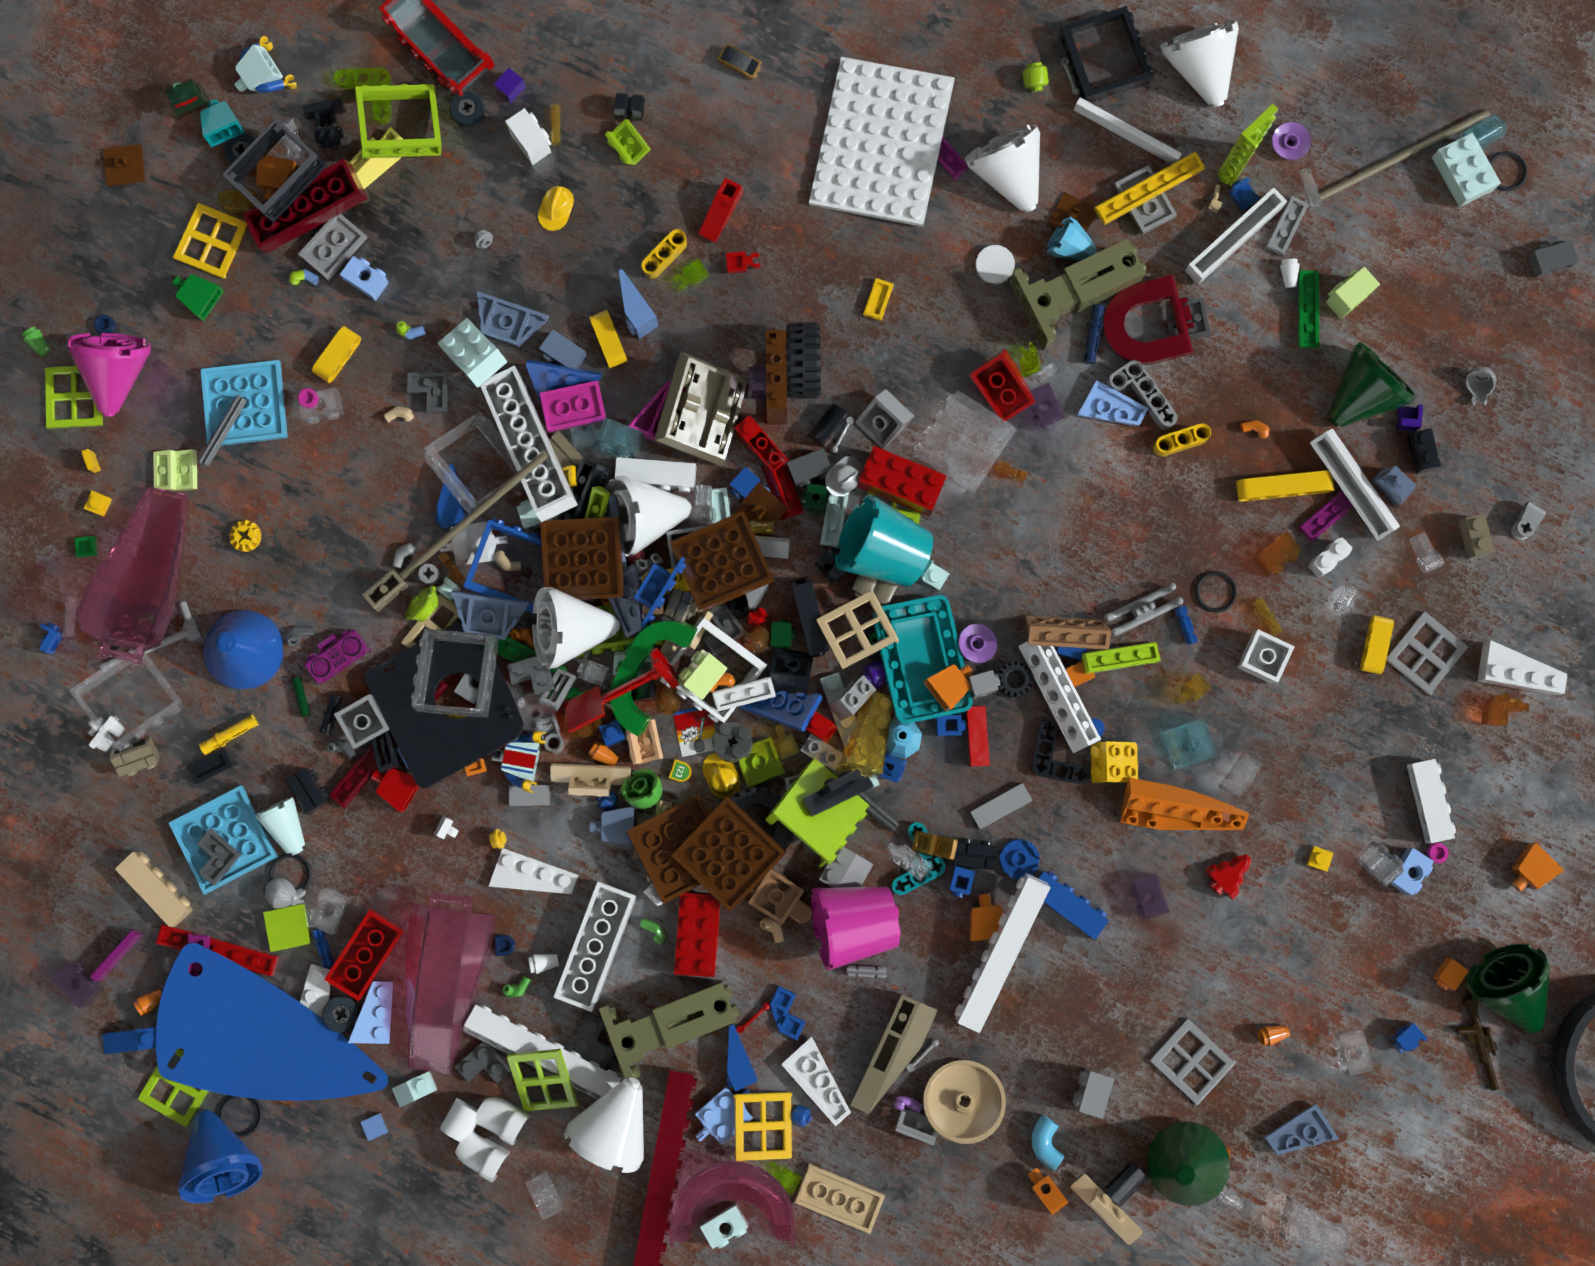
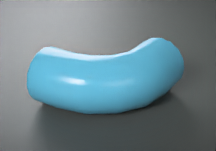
(1043, 1145)

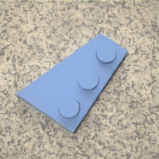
(1112, 406)
(375, 1015)

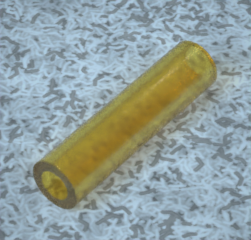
(555, 125)

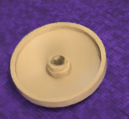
(964, 1102)

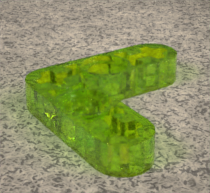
(348, 84)

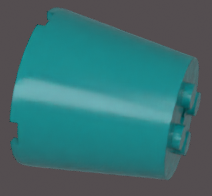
(883, 544)

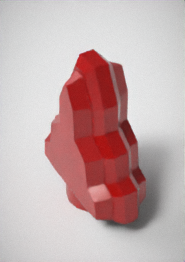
(1228, 876)

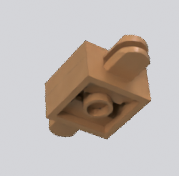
(780, 899)

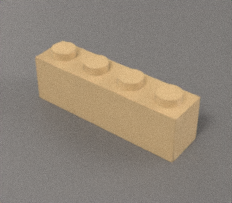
(154, 888)

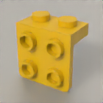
(1113, 761)

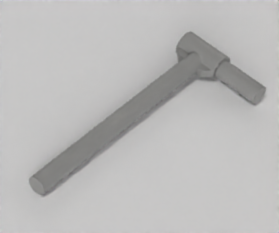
(190, 632)

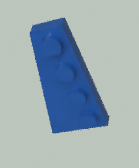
(786, 708)

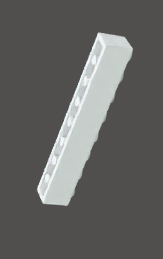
(1002, 952)
(514, 1038)

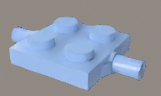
(719, 1116)

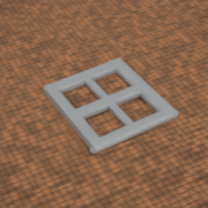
(1426, 653)
(1192, 1061)

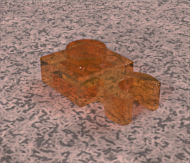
(1003, 469)
(453, 573)

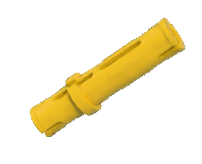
(228, 734)

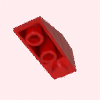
(721, 209)
(760, 444)

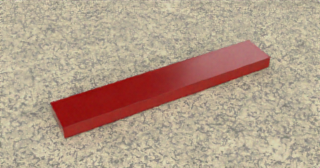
(245, 957)

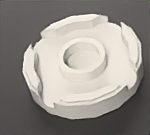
(995, 264)

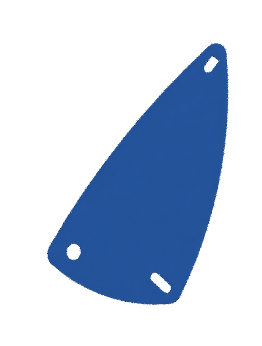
(251, 1037)

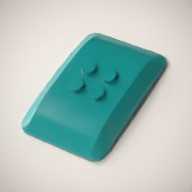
(924, 648)

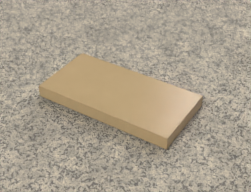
(839, 1198)

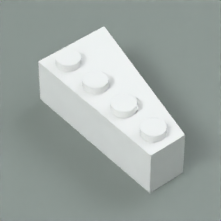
(1514, 670)

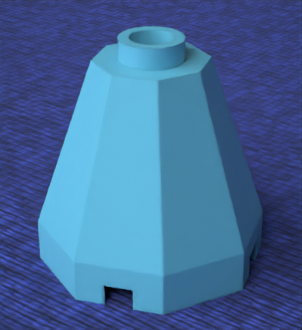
(1071, 242)
(903, 747)

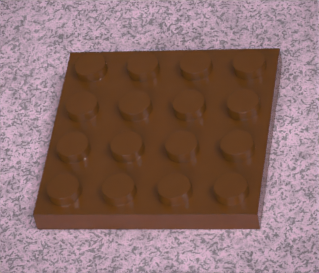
(583, 557)
(722, 561)
(660, 838)
(729, 854)

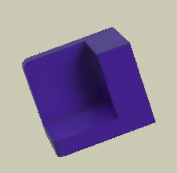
(510, 84)
(1409, 418)

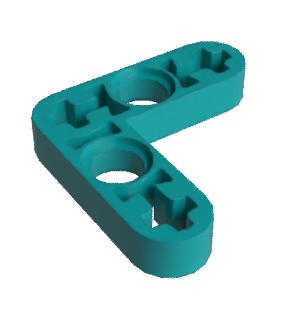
(929, 876)

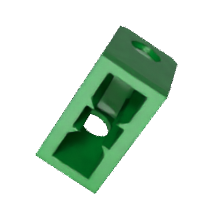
(197, 294)

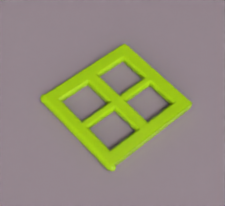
(71, 396)
(522, 1083)
(165, 1109)

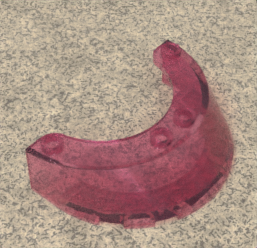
(731, 1181)

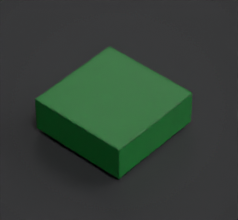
(86, 547)

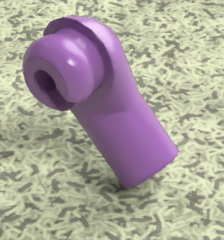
(902, 1101)

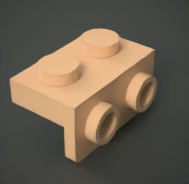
(646, 746)

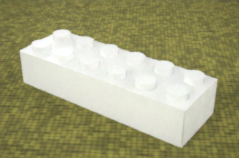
(595, 946)

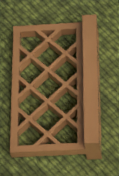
(1068, 632)

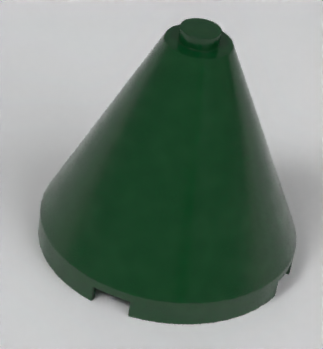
(1367, 389)
(1513, 984)
(1188, 1163)

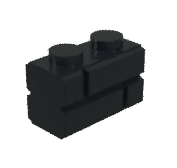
(1423, 451)
(307, 790)
(975, 855)

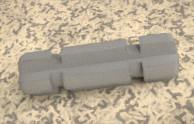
(866, 971)

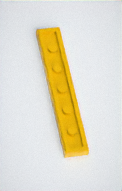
(1149, 188)

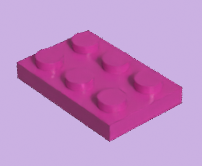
(573, 406)

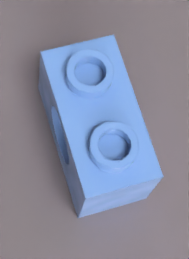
(373, 285)
(1422, 867)

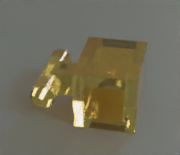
(1192, 689)
(785, 744)

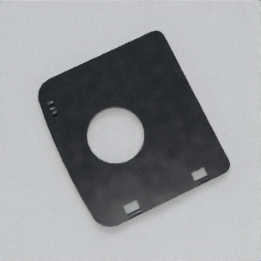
(430, 741)

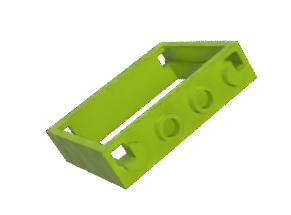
(399, 147)

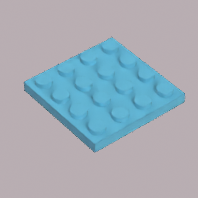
(264, 411)
(236, 822)

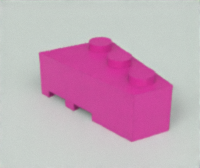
(650, 415)

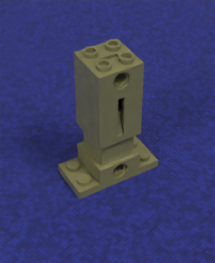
(1077, 288)
(668, 1025)

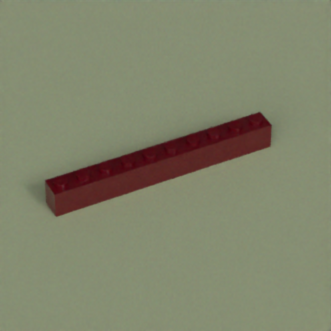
(664, 1168)

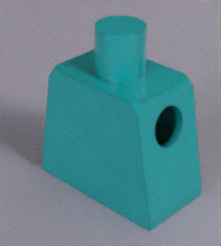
(219, 123)

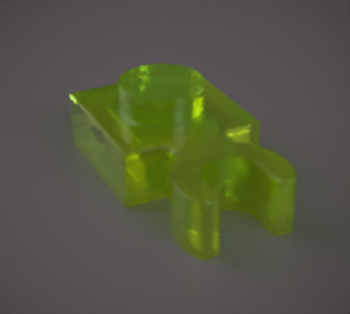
(694, 273)
(1030, 362)
(786, 1177)

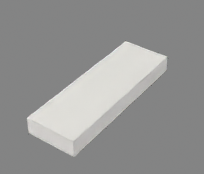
(743, 693)

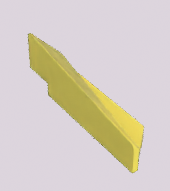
(371, 168)

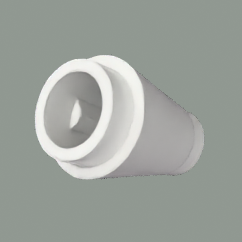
(1290, 272)
(542, 962)

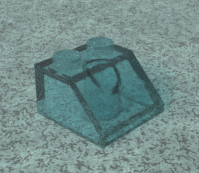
(1190, 743)

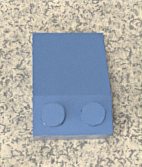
(638, 313)

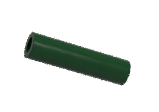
(300, 696)

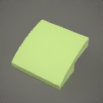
(175, 470)

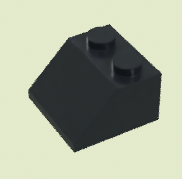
(791, 671)

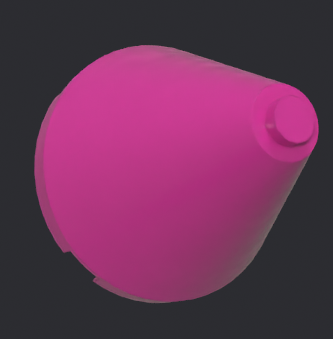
(109, 366)

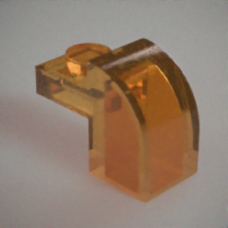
(1498, 707)

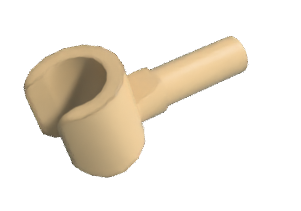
(1215, 204)

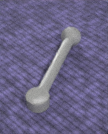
(1064, 62)
(849, 421)
(934, 1043)

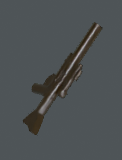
(1484, 1044)

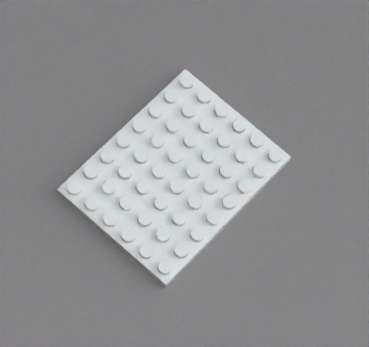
(881, 141)

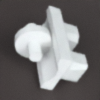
(111, 725)

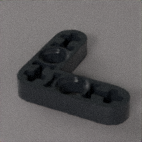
(1052, 764)

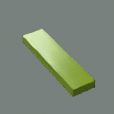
(1121, 658)

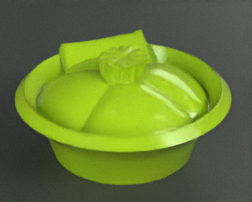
(422, 604)

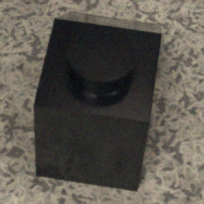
(644, 692)

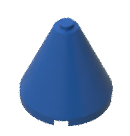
(243, 649)
(216, 1162)

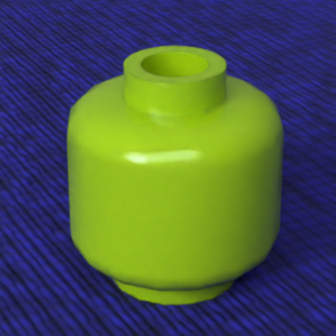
(1035, 76)

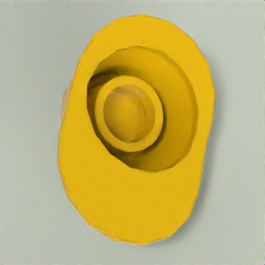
(555, 208)
(721, 776)

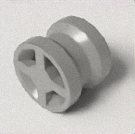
(432, 576)

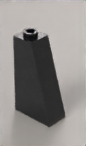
(808, 613)

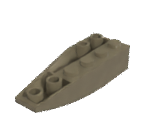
(894, 1051)

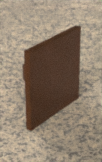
(124, 165)
(1072, 207)
(762, 506)

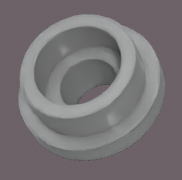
(483, 239)

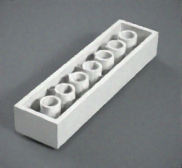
(525, 440)

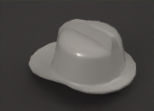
(843, 476)

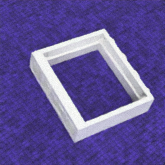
(758, 667)

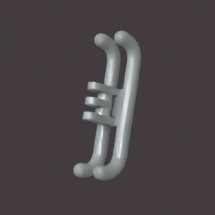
(1143, 609)

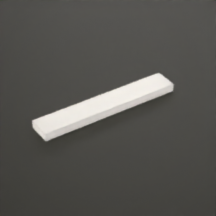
(1127, 131)

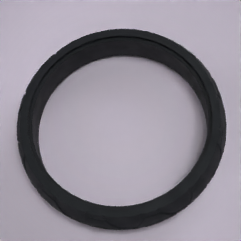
(1563, 1065)

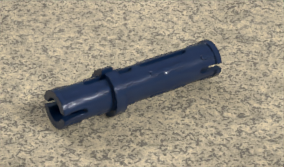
(1095, 326)

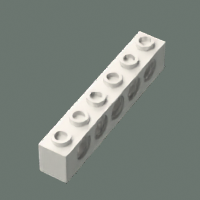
(1060, 695)

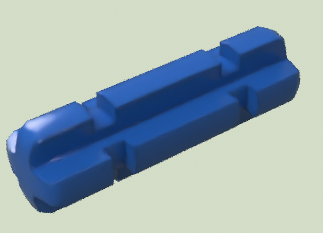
(1186, 625)
(322, 948)

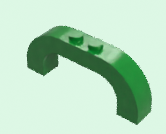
(636, 654)

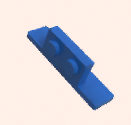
(654, 588)

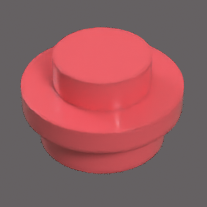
(640, 555)

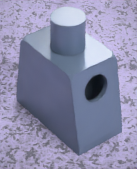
(1393, 485)
(614, 825)

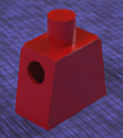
(821, 727)
(396, 788)

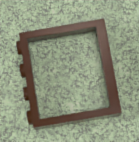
(776, 377)

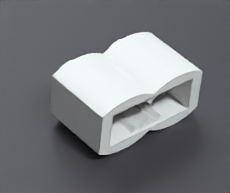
(1329, 557)

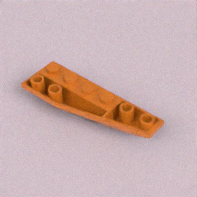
(1176, 808)

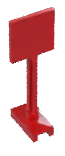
(590, 705)

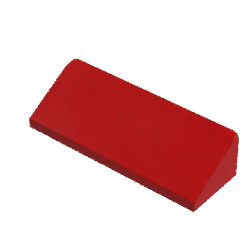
(783, 489)
(977, 736)

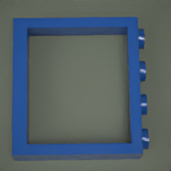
(514, 531)

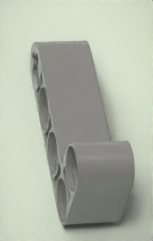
(1145, 396)

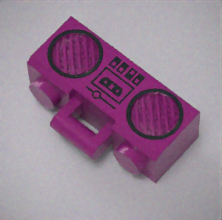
(337, 658)

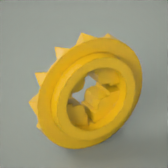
(245, 545)

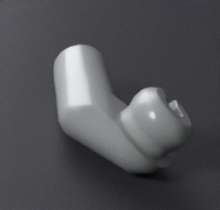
(402, 552)

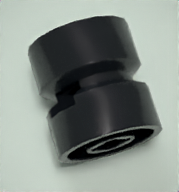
(629, 106)
(827, 564)

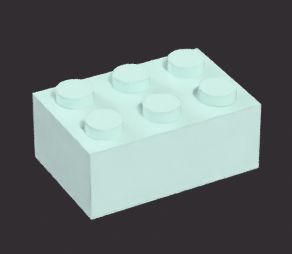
(1466, 170)
(472, 352)

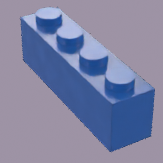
(1073, 908)

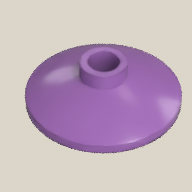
(1297, 135)
(986, 643)

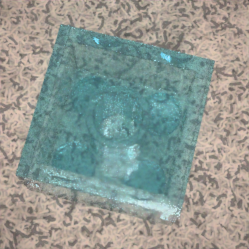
(620, 439)

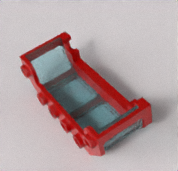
(436, 42)

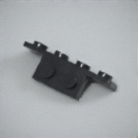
(837, 791)

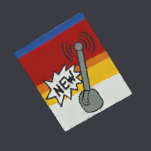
(694, 731)

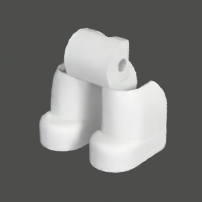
(475, 1151)

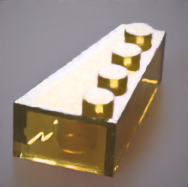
(869, 738)

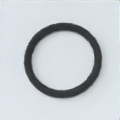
(1522, 163)
(1213, 609)
(297, 857)
(260, 1116)

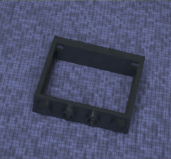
(1076, 64)
(292, 187)

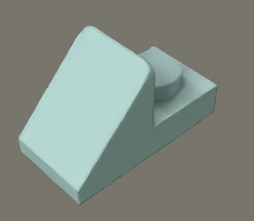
(934, 575)
(414, 1089)

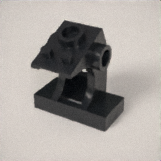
(326, 113)

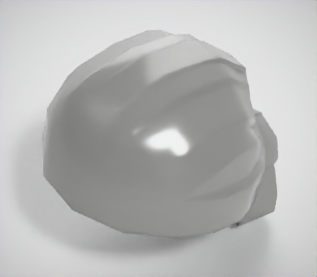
(1480, 384)
(281, 893)

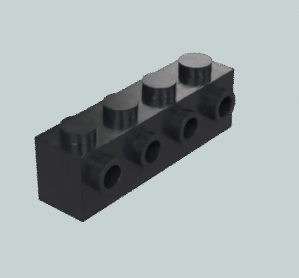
(587, 476)

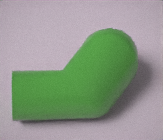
(653, 927)
(516, 990)

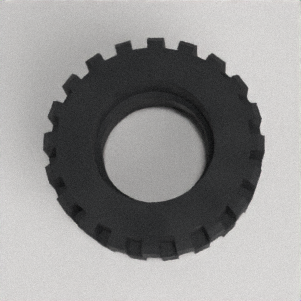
(803, 360)
(766, 799)

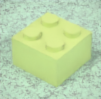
(1351, 292)
(701, 674)

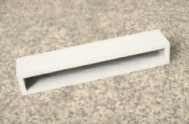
(1235, 236)
(1355, 484)

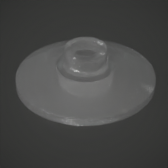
(527, 706)

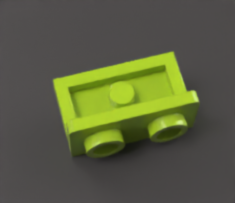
(627, 143)

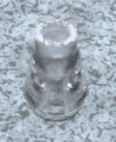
(1345, 602)
(1230, 1198)

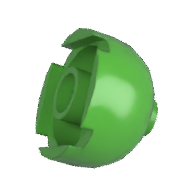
(642, 789)

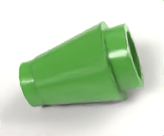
(36, 341)

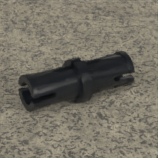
(329, 717)

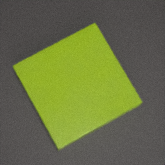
(761, 763)
(287, 927)

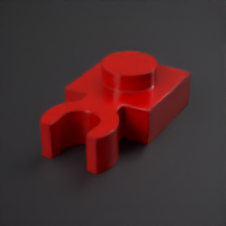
(738, 262)
(757, 617)

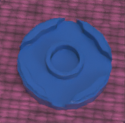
(1019, 858)

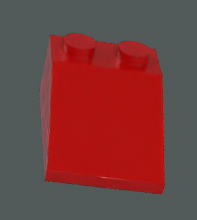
(1003, 385)

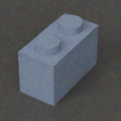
(562, 351)

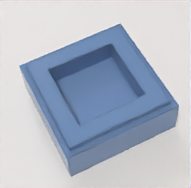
(374, 1127)

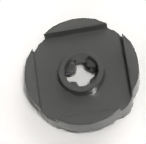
(737, 751)

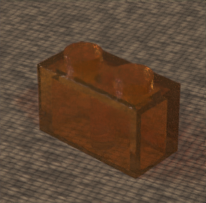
(1275, 555)

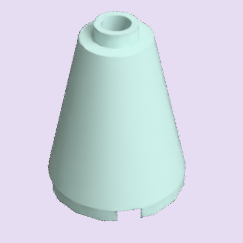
(283, 825)

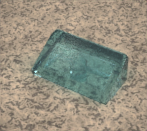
(1488, 131)

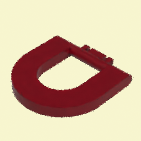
(1139, 295)

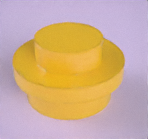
(497, 839)

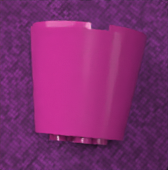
(854, 923)

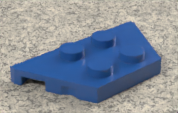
(552, 377)

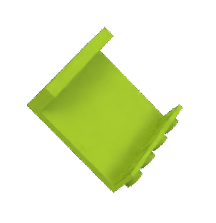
(827, 830)

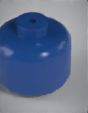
(607, 802)
(800, 1116)

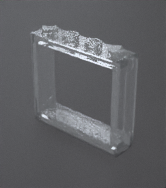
(447, 475)
(105, 673)
(486, 679)

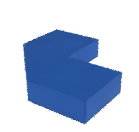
(786, 1022)

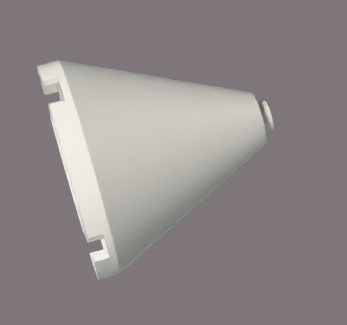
(1205, 59)
(1011, 165)
(645, 512)
(567, 627)
(611, 1128)

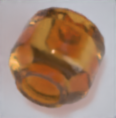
(757, 639)
(667, 700)

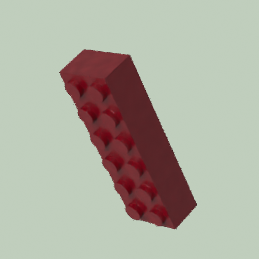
(326, 197)

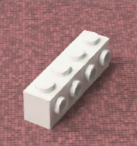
(659, 474)
(1431, 801)

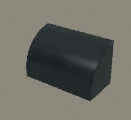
(828, 424)
(1125, 1183)

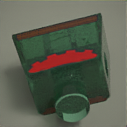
(186, 97)

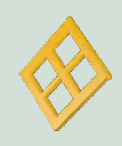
(211, 240)
(762, 1126)

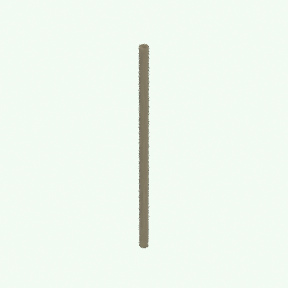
(1404, 154)
(474, 514)

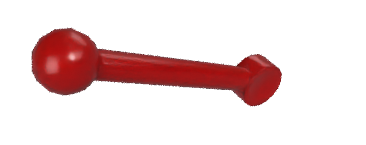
(741, 1028)

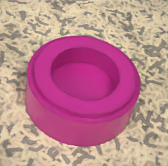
(308, 398)
(1437, 852)

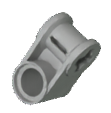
(1529, 519)
(553, 732)

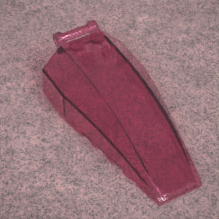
(137, 584)
(442, 976)

